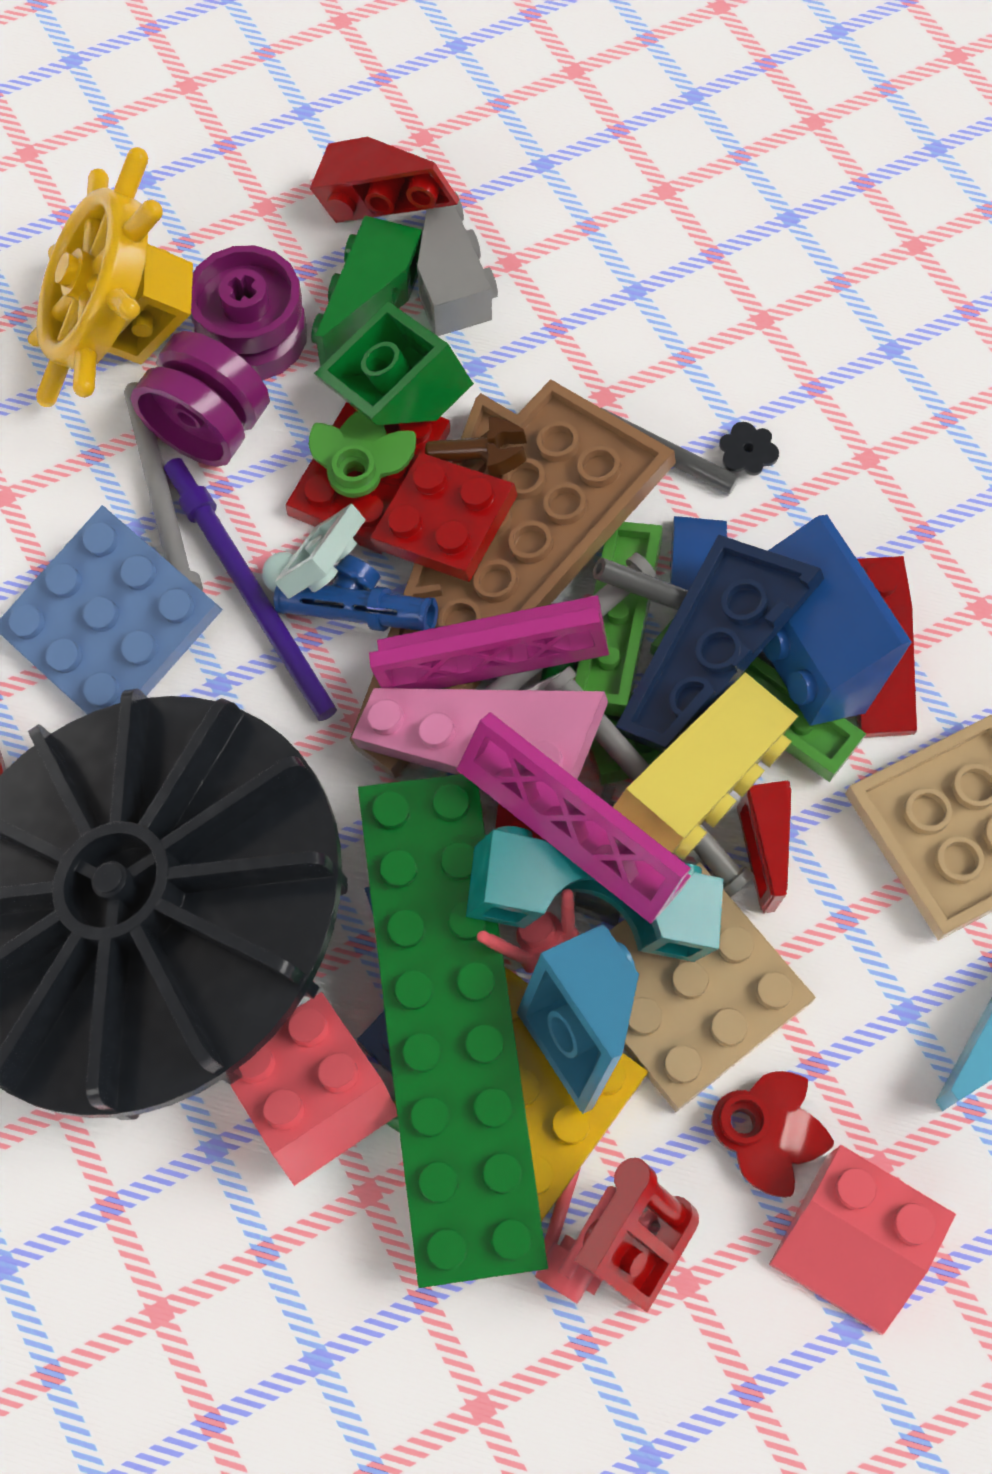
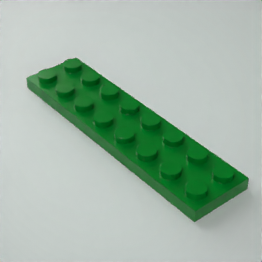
(449, 1037)

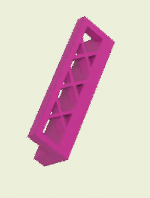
(492, 646)
(573, 818)

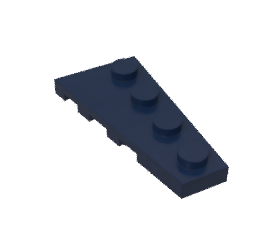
(718, 631)

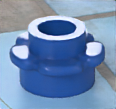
(355, 574)

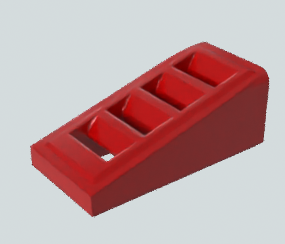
(766, 832)

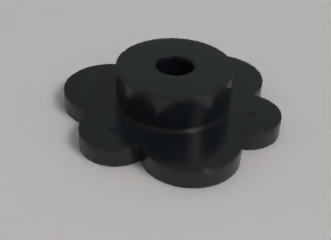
(748, 449)

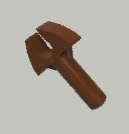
(486, 447)

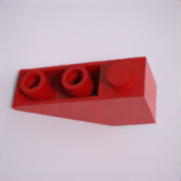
(377, 180)

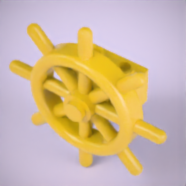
(107, 284)

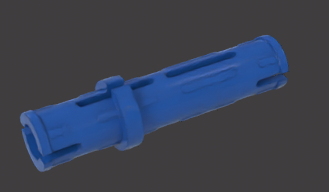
(411, 613)

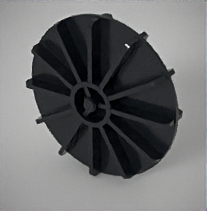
(156, 902)

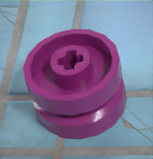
(251, 306)
(200, 398)

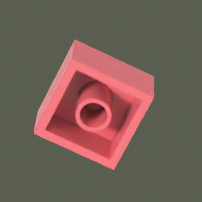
(312, 1091)

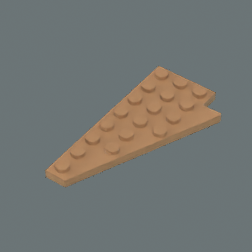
(573, 494)

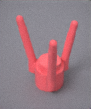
(538, 936)
(563, 1272)

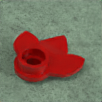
(779, 1133)

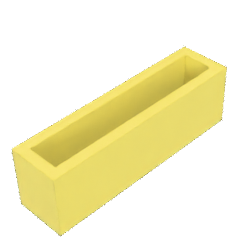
(706, 764)

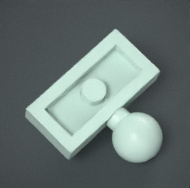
(315, 559)

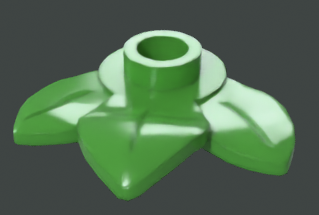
(361, 448)

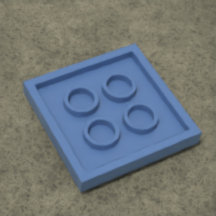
(107, 615)

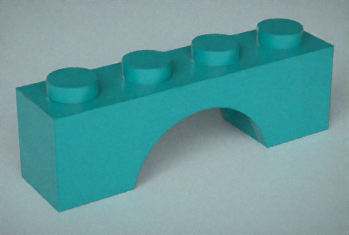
(521, 875)

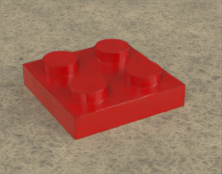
(444, 516)

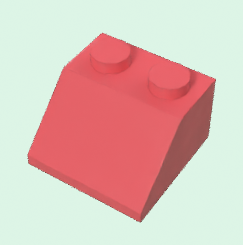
(862, 1239)

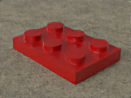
(316, 499)

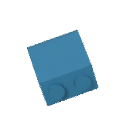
(581, 1010)

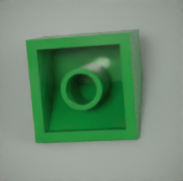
(396, 370)

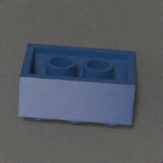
(841, 638)

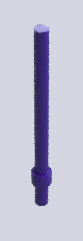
(201, 509)

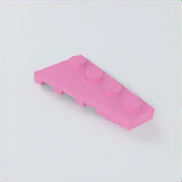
(437, 724)

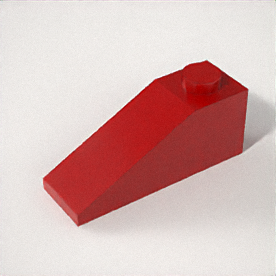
(895, 705)

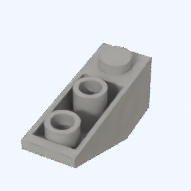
(450, 275)

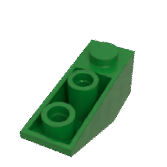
(376, 270)

